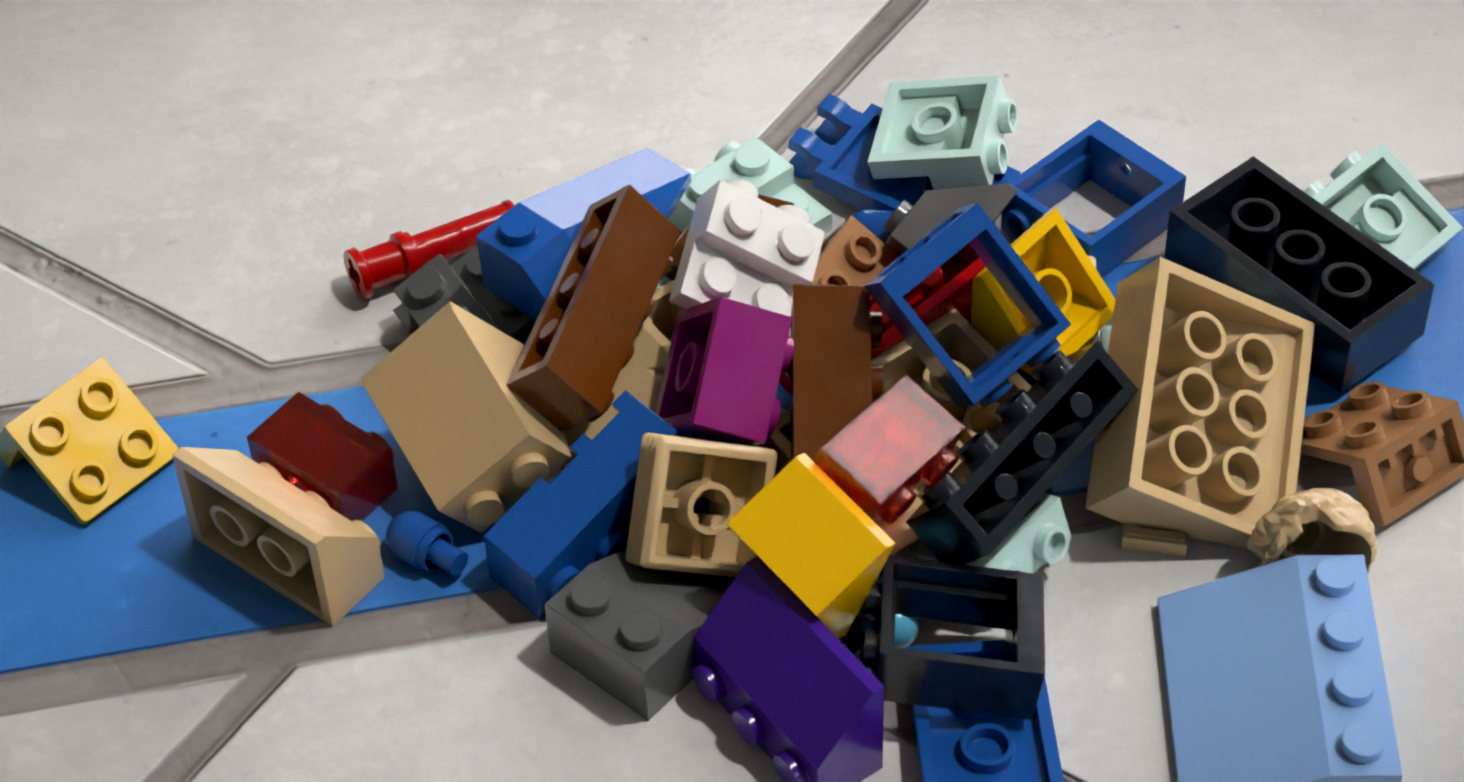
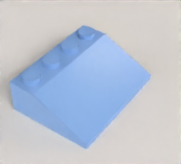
(1278, 676)

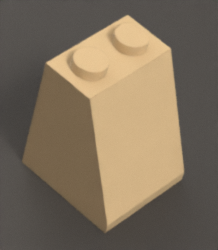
(460, 421)

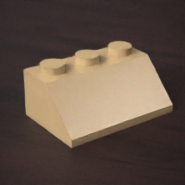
(278, 531)

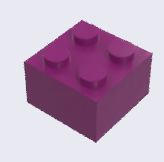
(725, 372)

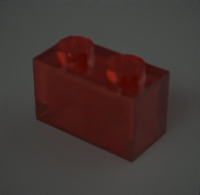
(892, 450)
(326, 455)

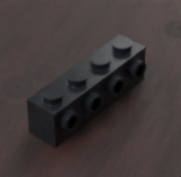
(1022, 454)

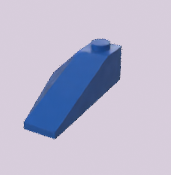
(531, 240)

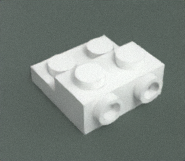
(745, 250)

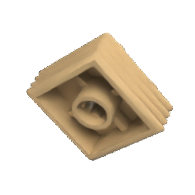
(668, 482)

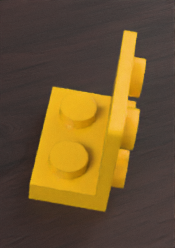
(89, 441)

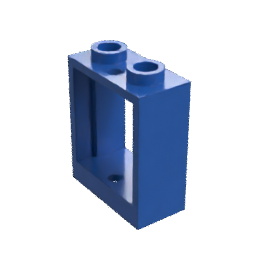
(1100, 156)
(1031, 346)

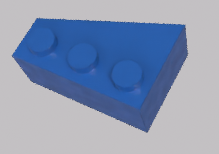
(577, 516)

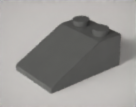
(632, 628)

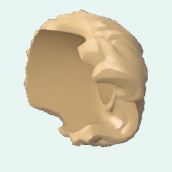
(1314, 524)

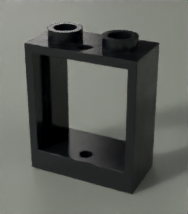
(965, 597)

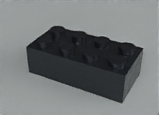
(1305, 259)

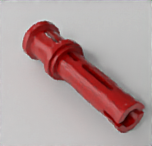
(408, 253)

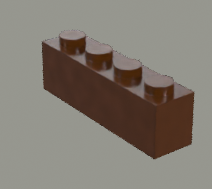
(595, 309)
(831, 362)

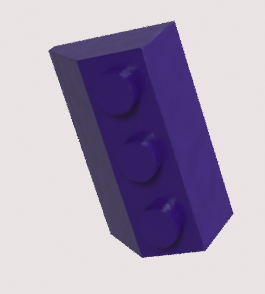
(789, 682)

